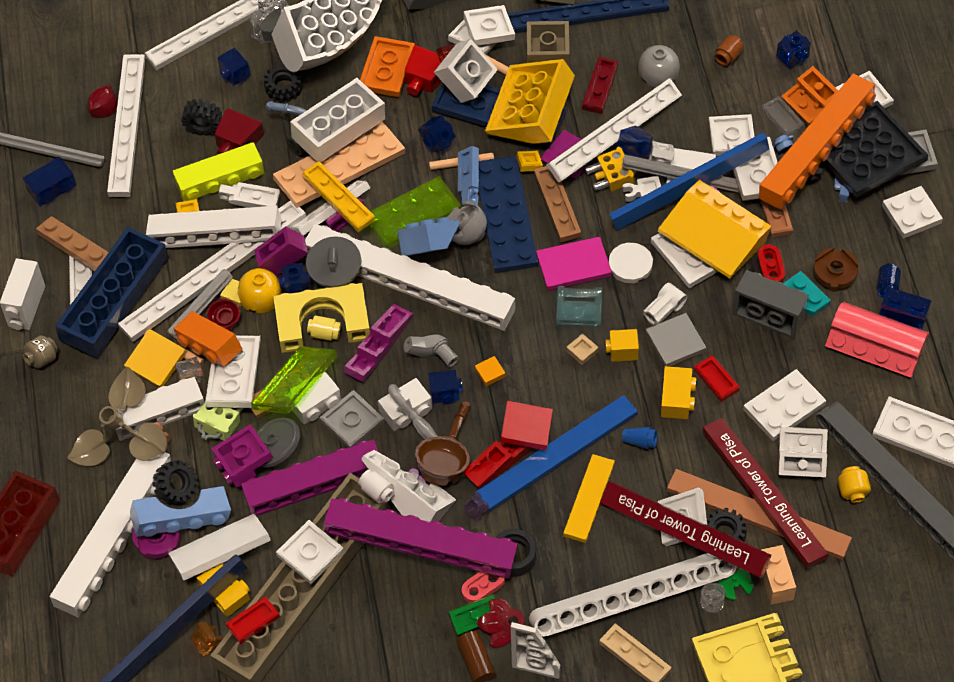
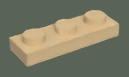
(634, 655)

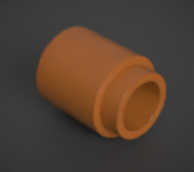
(728, 50)

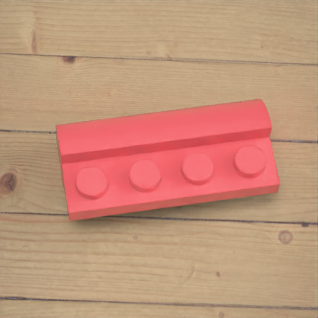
(876, 339)

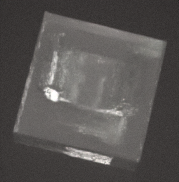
(189, 368)

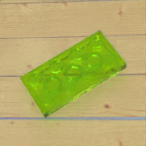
(424, 202)

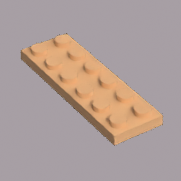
(350, 162)

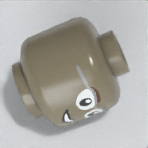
(40, 352)

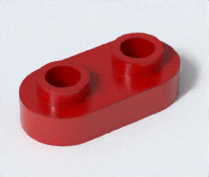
(771, 267)

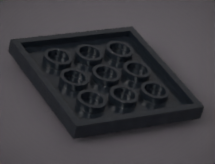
(874, 151)

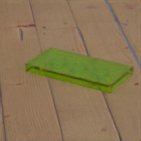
(294, 379)

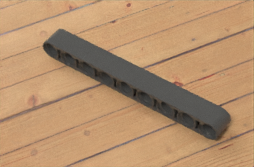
(889, 475)

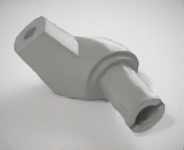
(431, 346)

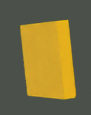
(155, 358)

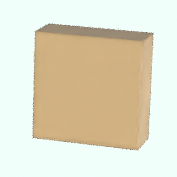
(582, 349)

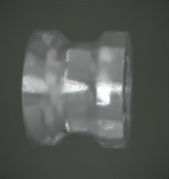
(710, 592)

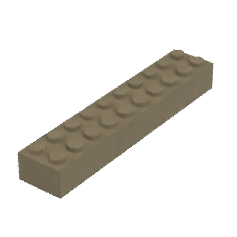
(293, 600)

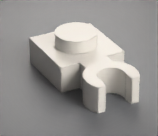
(642, 188)

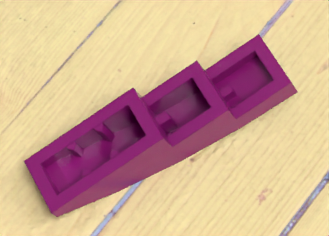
(378, 343)

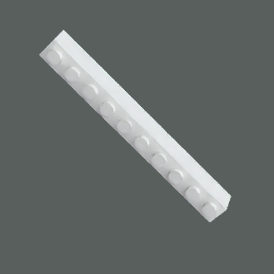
(426, 282)

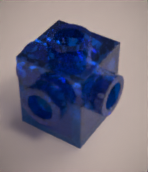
(793, 49)
(437, 133)
(294, 278)

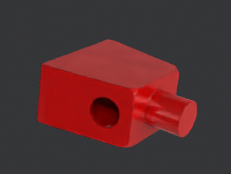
(420, 71)

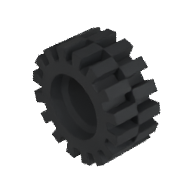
(282, 92)
(201, 117)
(187, 482)
(729, 519)

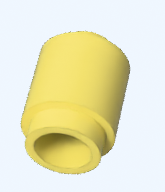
(324, 328)

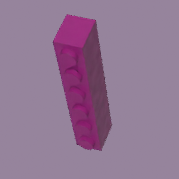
(305, 479)

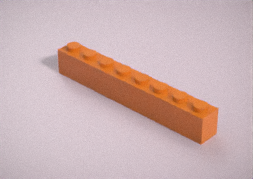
(817, 141)

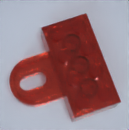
(23, 513)

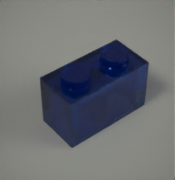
(49, 181)
(905, 307)

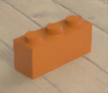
(207, 339)

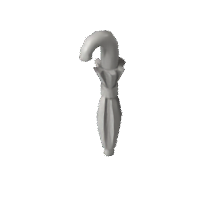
(405, 406)

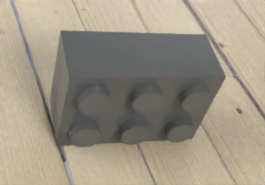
(770, 304)

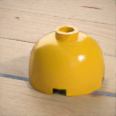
(257, 290)

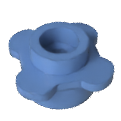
(783, 143)

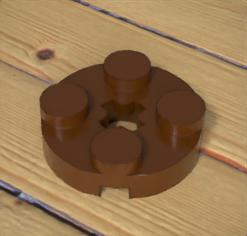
(831, 279)

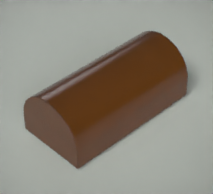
(475, 657)

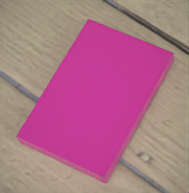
(573, 263)

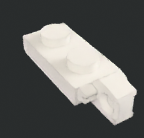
(250, 195)

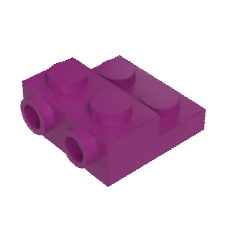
(241, 456)

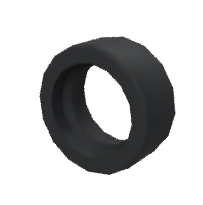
(524, 538)

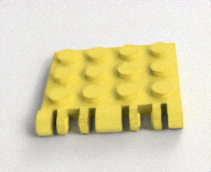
(746, 653)

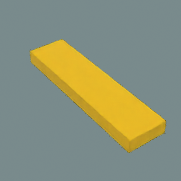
(338, 196)
(589, 498)

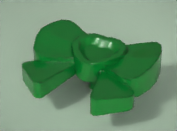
(732, 582)

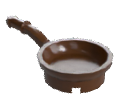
(442, 457)

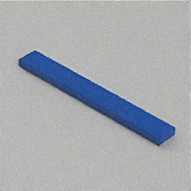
(680, 185)
(557, 452)

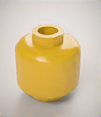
(854, 484)

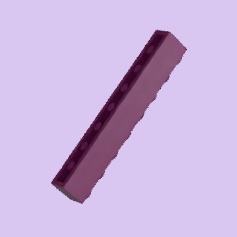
(420, 537)

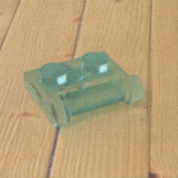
(579, 311)

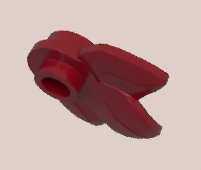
(497, 622)

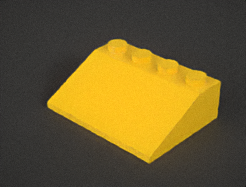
(531, 101)
(715, 229)

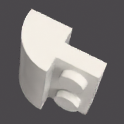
(802, 452)

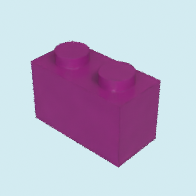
(280, 250)

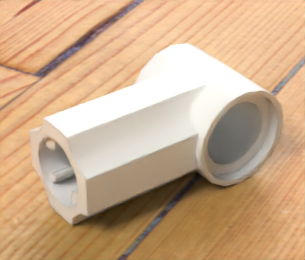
(668, 299)

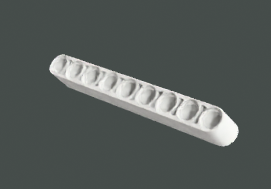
(621, 591)

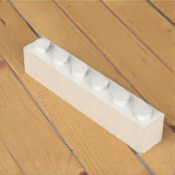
(215, 226)

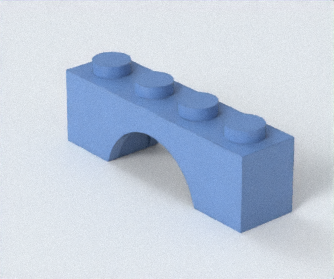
(153, 517)

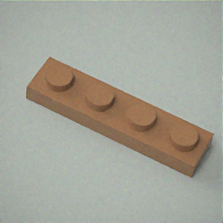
(557, 205)
(72, 243)

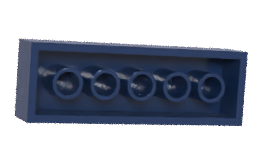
(111, 292)

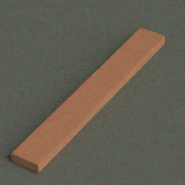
(719, 497)

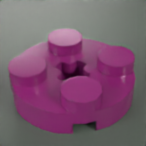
(156, 548)

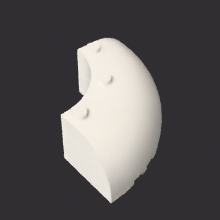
(320, 30)

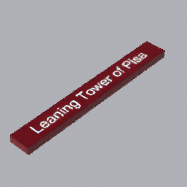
(765, 493)
(686, 529)

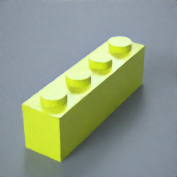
(223, 169)

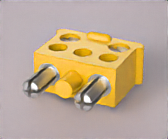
(611, 171)

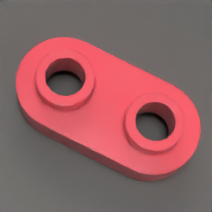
(482, 585)

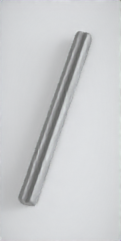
(51, 150)
(674, 171)

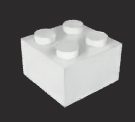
(465, 70)

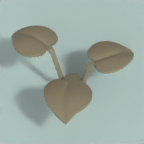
(146, 445)

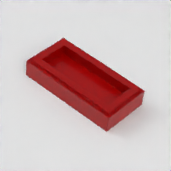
(716, 378)
(252, 620)

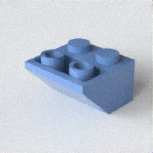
(427, 236)

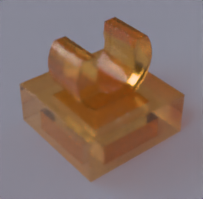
(204, 638)

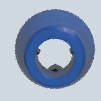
(641, 437)

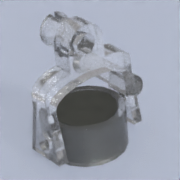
(265, 19)

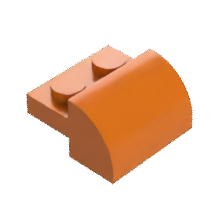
(809, 95)

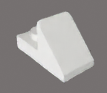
(662, 152)

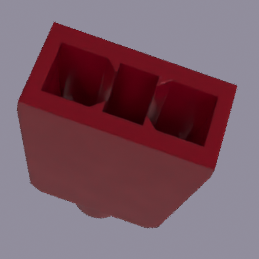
(236, 131)

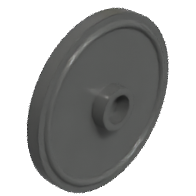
(333, 262)
(280, 438)

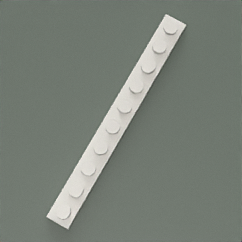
(197, 280)

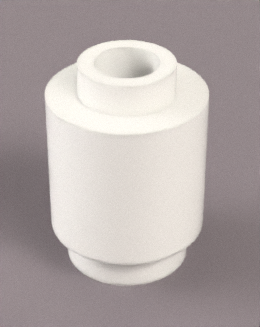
(376, 486)

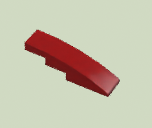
(494, 462)

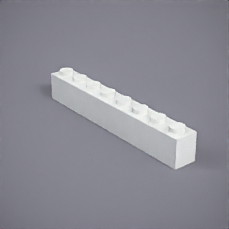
(105, 539)

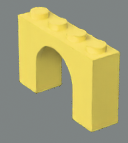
(294, 307)

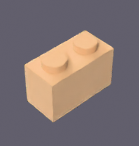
(778, 577)

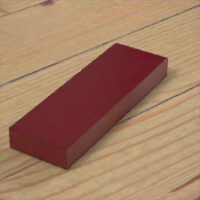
(600, 85)

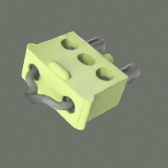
(217, 421)

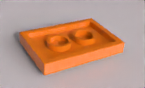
(386, 66)

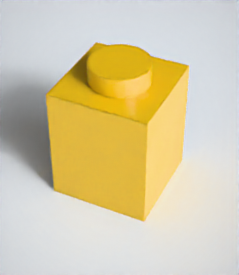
(623, 345)

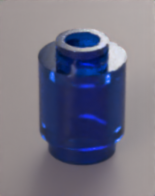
(888, 276)

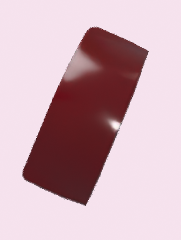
(102, 102)
(224, 313)

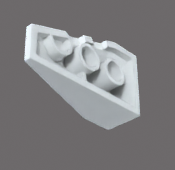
(410, 494)
(532, 652)

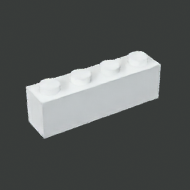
(163, 406)

